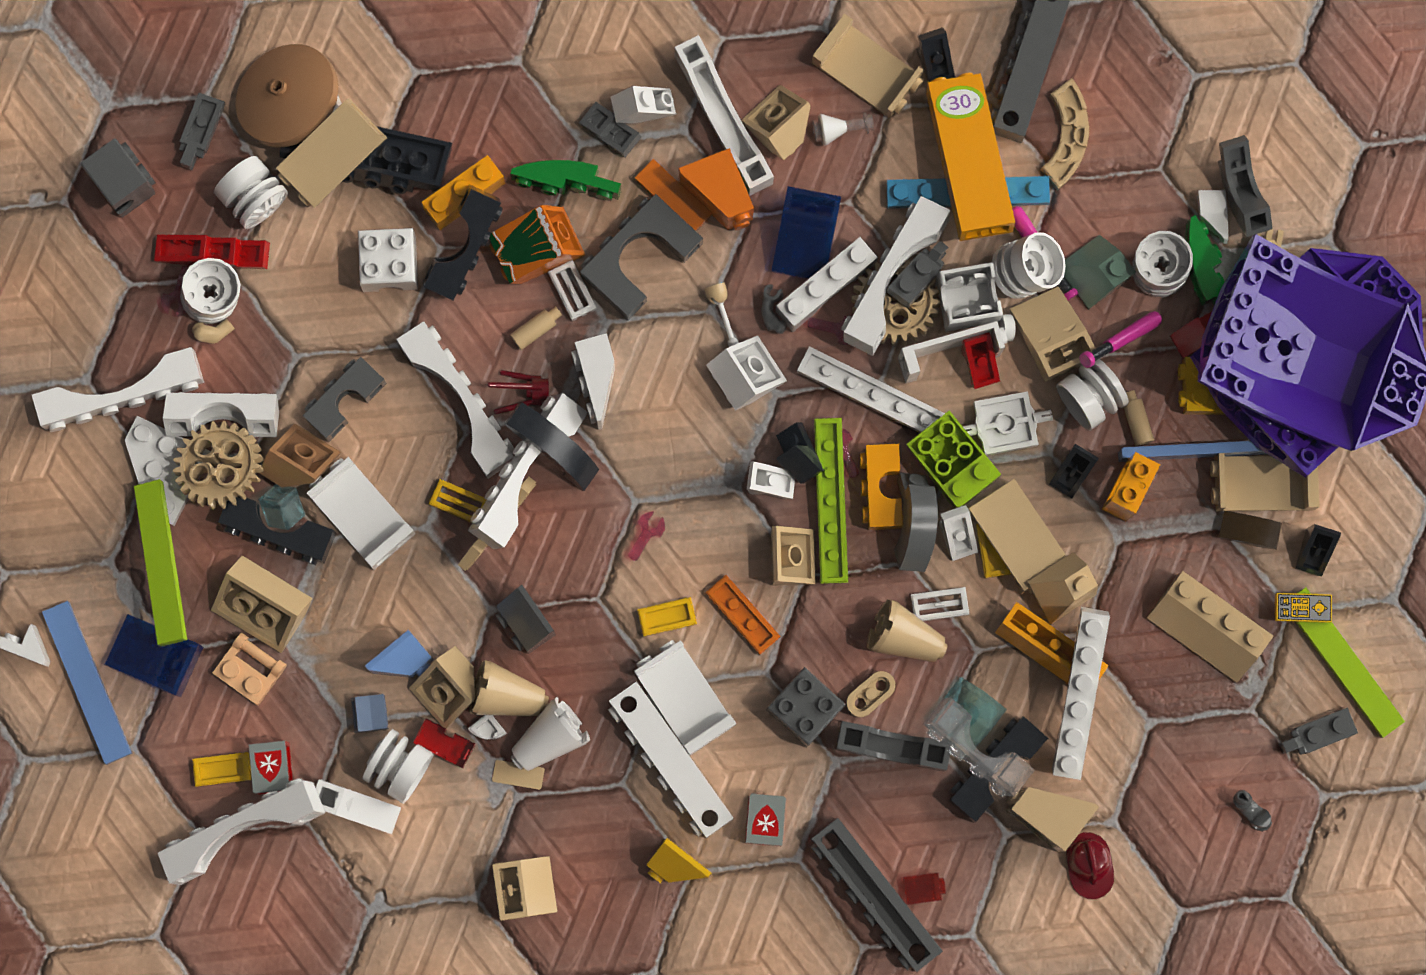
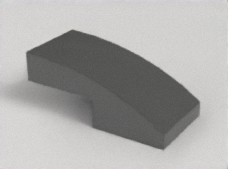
(603, 125)

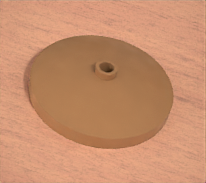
(286, 95)

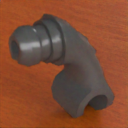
(770, 319)
(1257, 816)

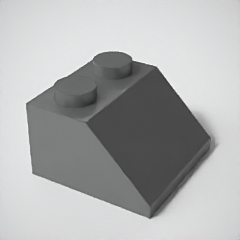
(525, 620)

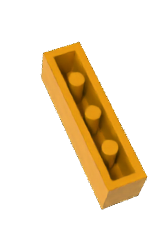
(1039, 641)

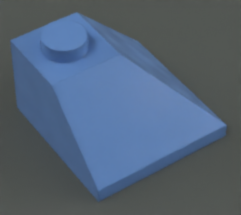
(401, 658)

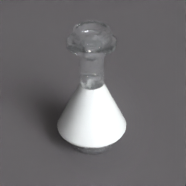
(830, 128)

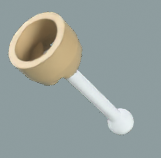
(717, 295)

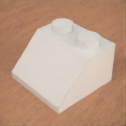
(746, 372)

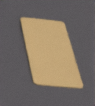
(510, 774)

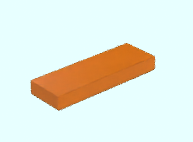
(660, 182)
(742, 614)

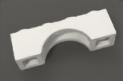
(826, 283)
(190, 410)

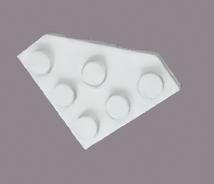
(153, 459)

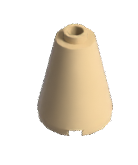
(904, 634)
(505, 693)

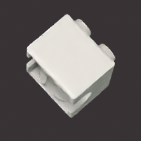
(387, 259)
(968, 296)

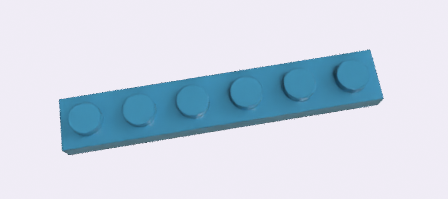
(1021, 190)

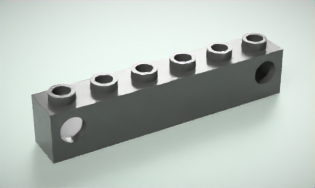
(1029, 67)
(876, 895)

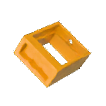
(1129, 487)

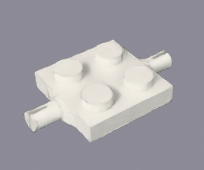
(1006, 423)

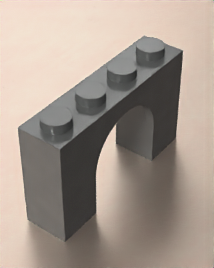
(652, 221)

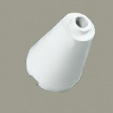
(549, 736)

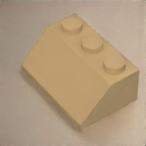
(261, 603)

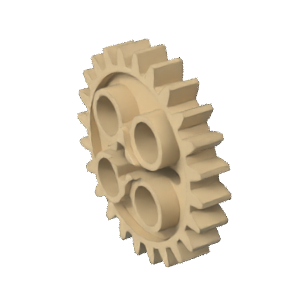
(914, 323)
(213, 487)

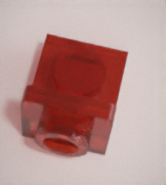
(924, 888)

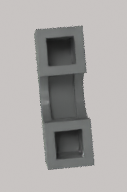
(357, 379)

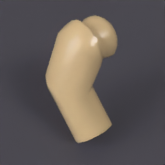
(212, 334)

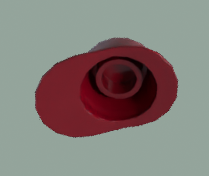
(1090, 865)

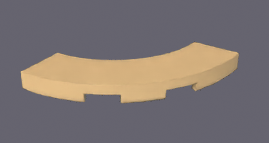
(1073, 134)
(479, 546)

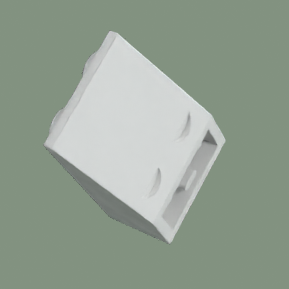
(597, 364)

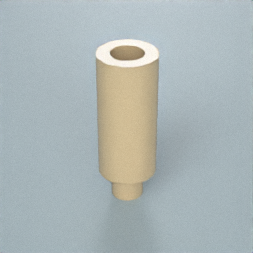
(535, 327)
(1138, 420)

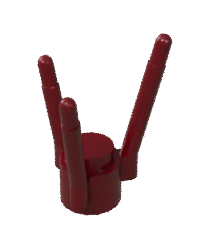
(535, 387)

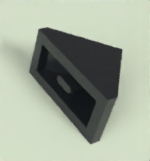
(1073, 471)
(1317, 549)

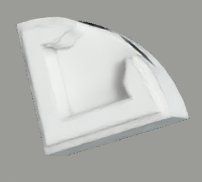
(487, 728)

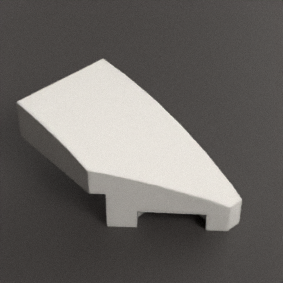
(1213, 211)

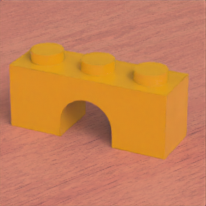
(444, 203)
(878, 462)

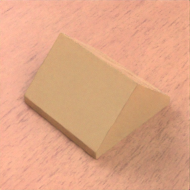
(792, 556)

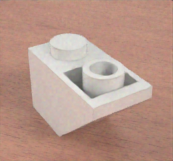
(642, 104)

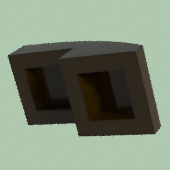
(1250, 530)

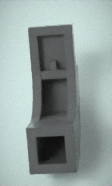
(1241, 189)
(919, 522)

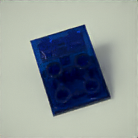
(805, 232)
(141, 657)

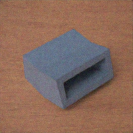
(369, 713)

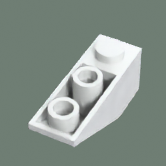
(357, 807)

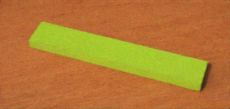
(831, 501)
(160, 563)
(1352, 675)

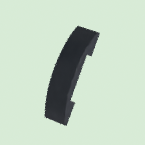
(553, 444)

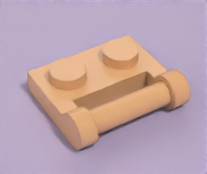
(243, 676)

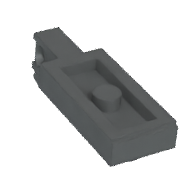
(200, 129)
(918, 275)
(1320, 733)

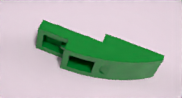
(555, 174)
(1205, 259)

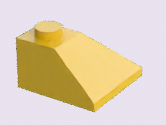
(675, 865)

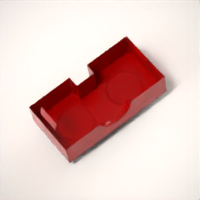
(455, 749)

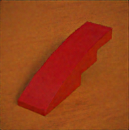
(191, 248)

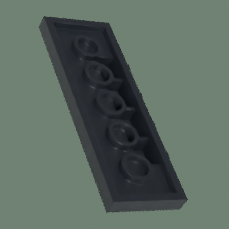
(400, 162)

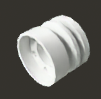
(250, 192)
(1169, 250)
(1028, 265)
(207, 276)
(1092, 394)
(397, 766)

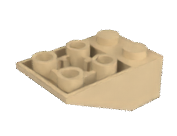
(1052, 333)

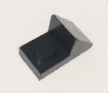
(935, 55)
(799, 454)

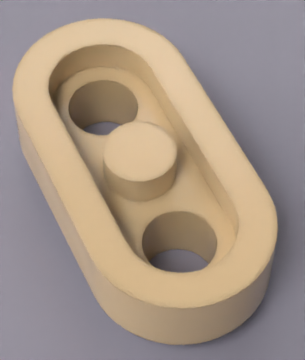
(870, 694)

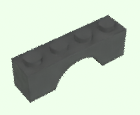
(892, 746)

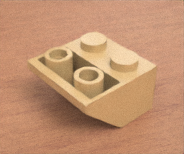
(524, 888)

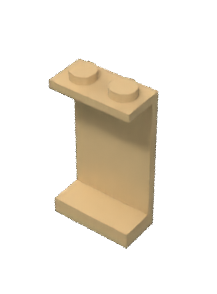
(866, 68)
(330, 153)
(1261, 485)
(1017, 533)

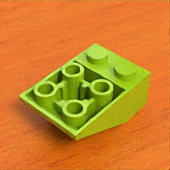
(953, 460)

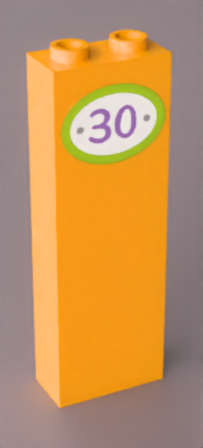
(970, 156)

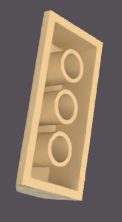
(1209, 626)

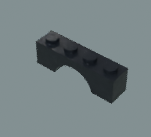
(448, 273)
(310, 540)
(973, 795)

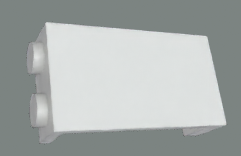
(909, 354)
(360, 512)
(684, 697)

